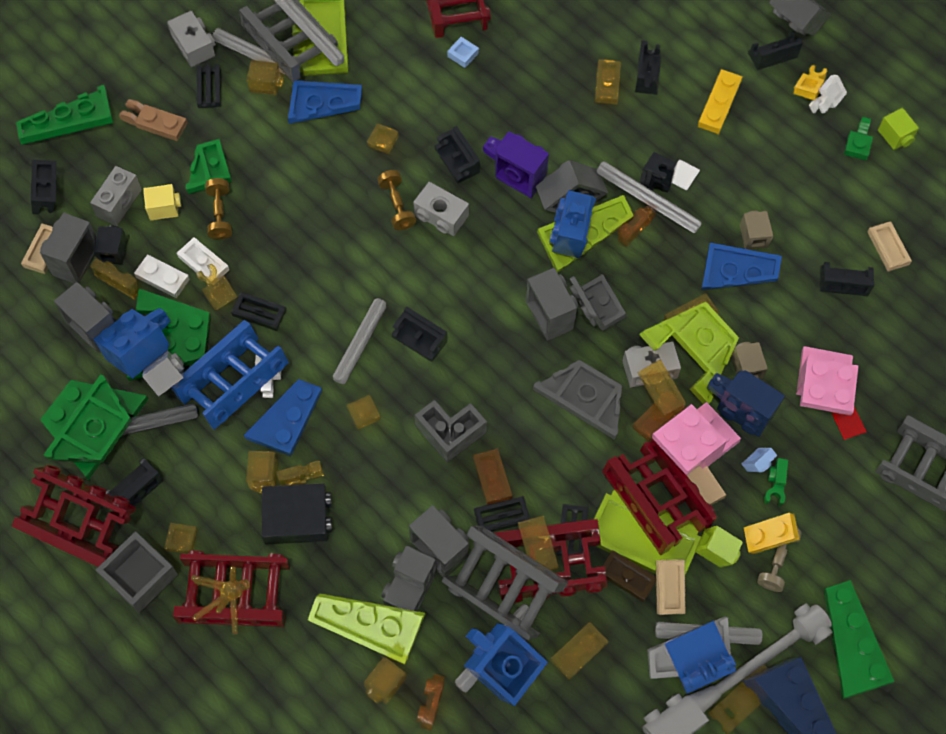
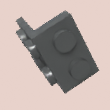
(598, 302)

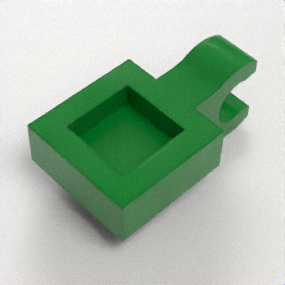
(858, 142)
(777, 476)

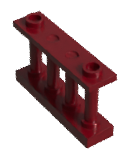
(440, 21)
(246, 616)

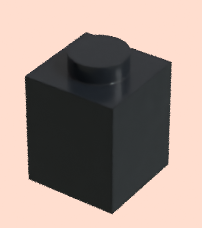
(110, 244)

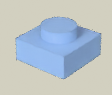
(463, 52)
(759, 460)

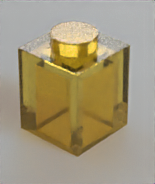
(264, 77)
(261, 470)
(384, 681)

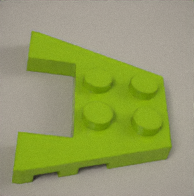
(703, 337)

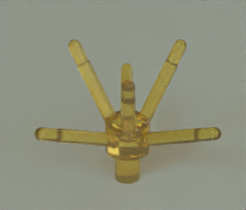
(229, 592)

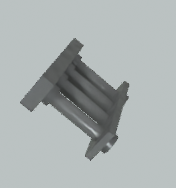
(277, 49)
(935, 444)
(526, 569)

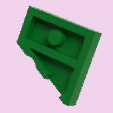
(208, 164)

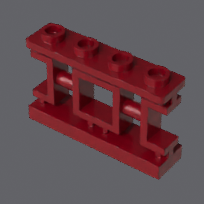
(646, 508)
(560, 533)
(64, 535)

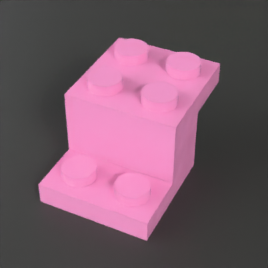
(827, 381)
(696, 437)

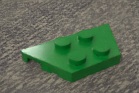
(92, 427)

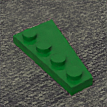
(78, 115)
(856, 648)

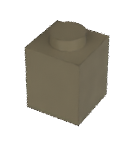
(756, 230)
(749, 358)

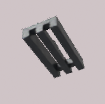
(208, 71)
(274, 325)
(498, 506)
(574, 509)

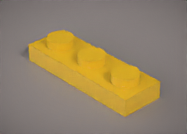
(719, 101)

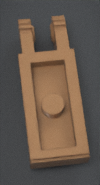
(154, 120)

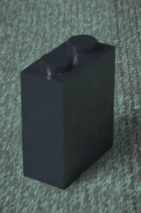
(295, 513)

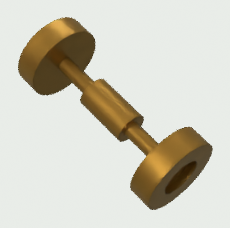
(390, 180)
(218, 187)

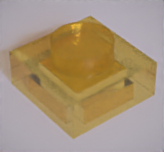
(382, 138)
(363, 412)
(180, 538)

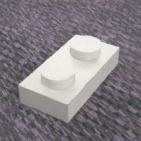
(198, 257)
(161, 276)

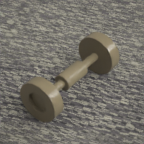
(771, 581)

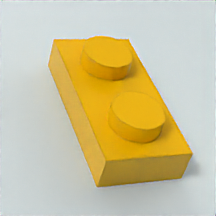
(771, 533)

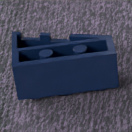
(791, 698)

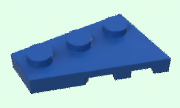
(322, 99)
(737, 267)
(286, 419)

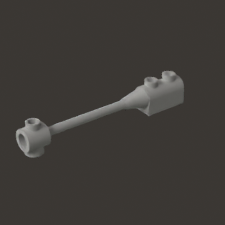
(687, 713)

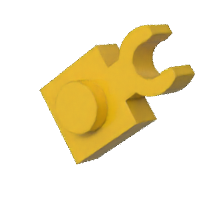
(809, 85)

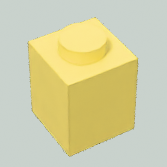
(161, 202)

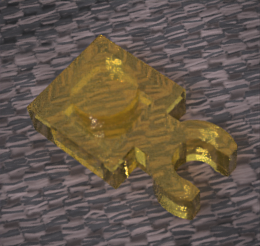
(217, 290)
(298, 475)

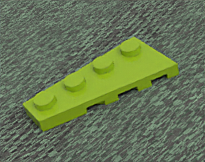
(603, 222)
(376, 626)

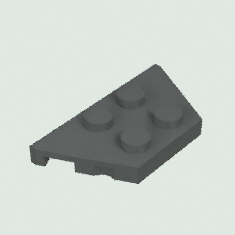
(586, 395)

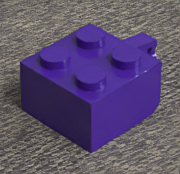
(518, 162)

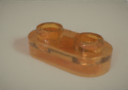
(640, 221)
(434, 691)

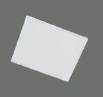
(684, 174)

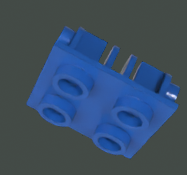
(700, 657)

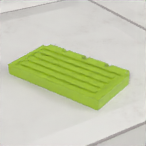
(331, 17)
(625, 536)

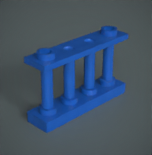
(216, 360)

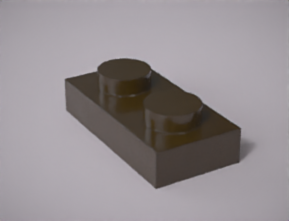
(628, 576)

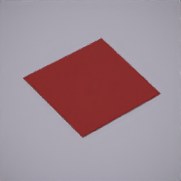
(849, 425)

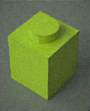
(898, 129)
(719, 546)

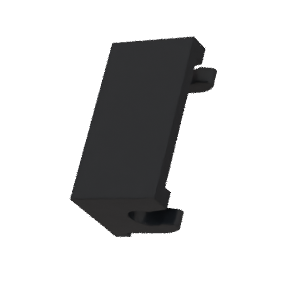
(775, 52)
(648, 69)
(457, 155)
(658, 173)
(43, 185)
(846, 280)
(419, 334)
(138, 483)

